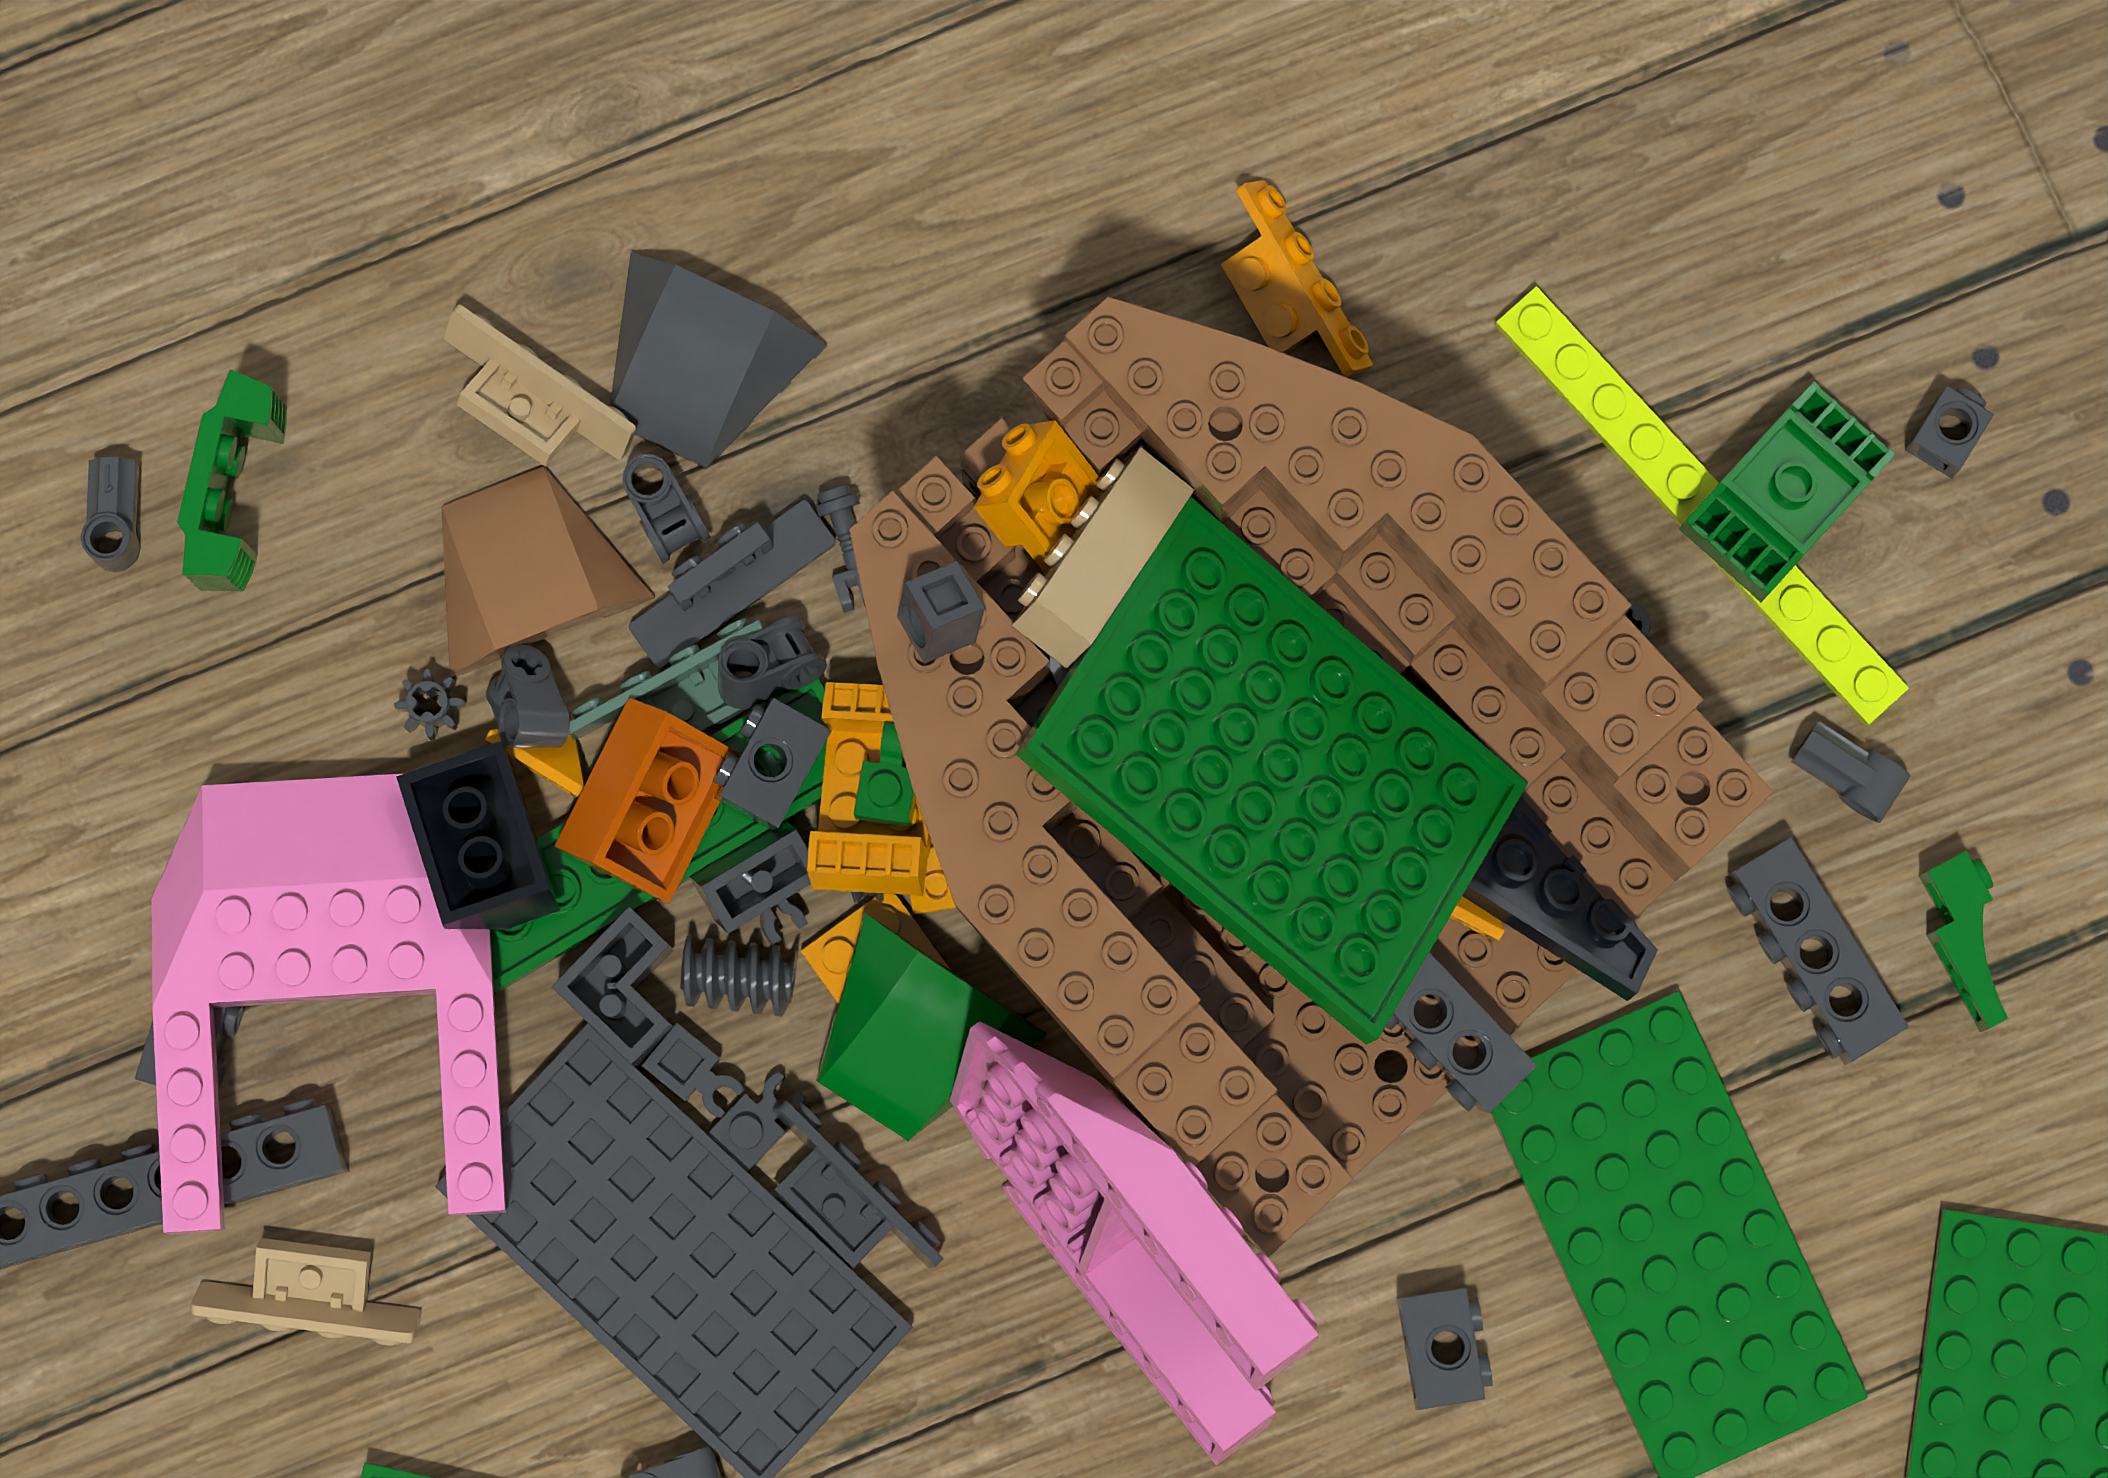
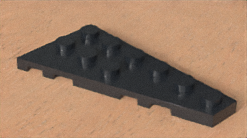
(1552, 903)

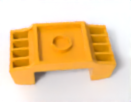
(849, 851)

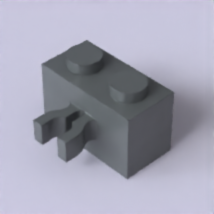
(755, 880)

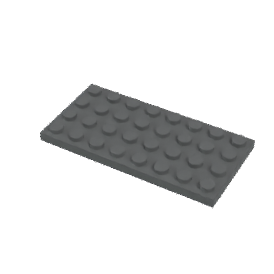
(681, 1260)

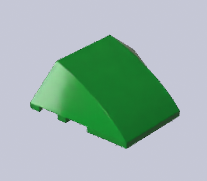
(905, 1031)

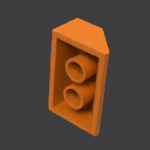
(646, 801)

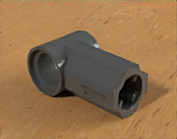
(112, 508)
(1864, 779)

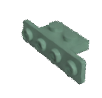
(682, 690)

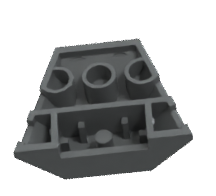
(699, 359)

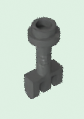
(837, 505)

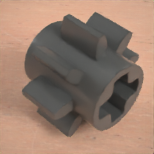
(427, 719)

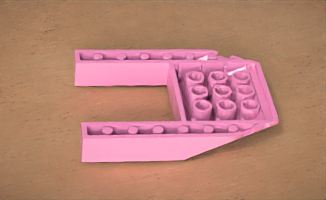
(310, 901)
(1136, 1237)

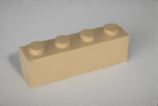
(1101, 557)

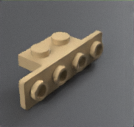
(527, 397)
(309, 1291)

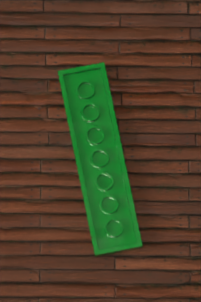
(595, 900)

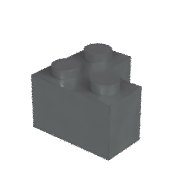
(605, 983)

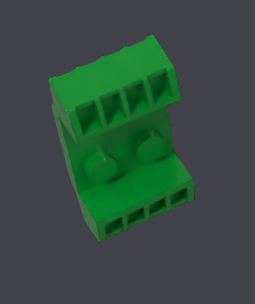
(242, 409)
(1786, 491)

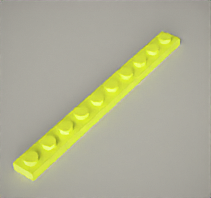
(1680, 486)

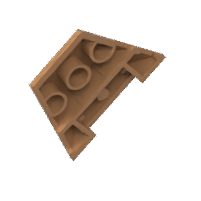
(525, 569)

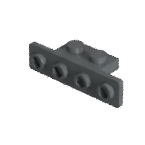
(730, 580)
(839, 1201)

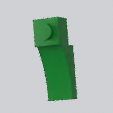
(1959, 894)

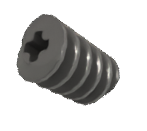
(737, 977)

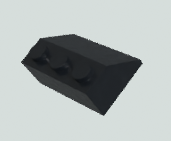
(478, 841)

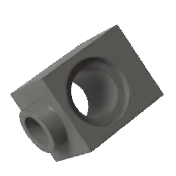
(1936, 449)
(940, 612)

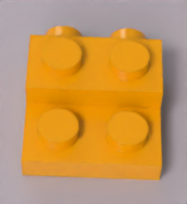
(1036, 489)

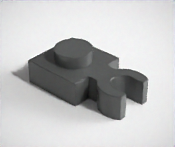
(686, 1066)
(750, 1128)

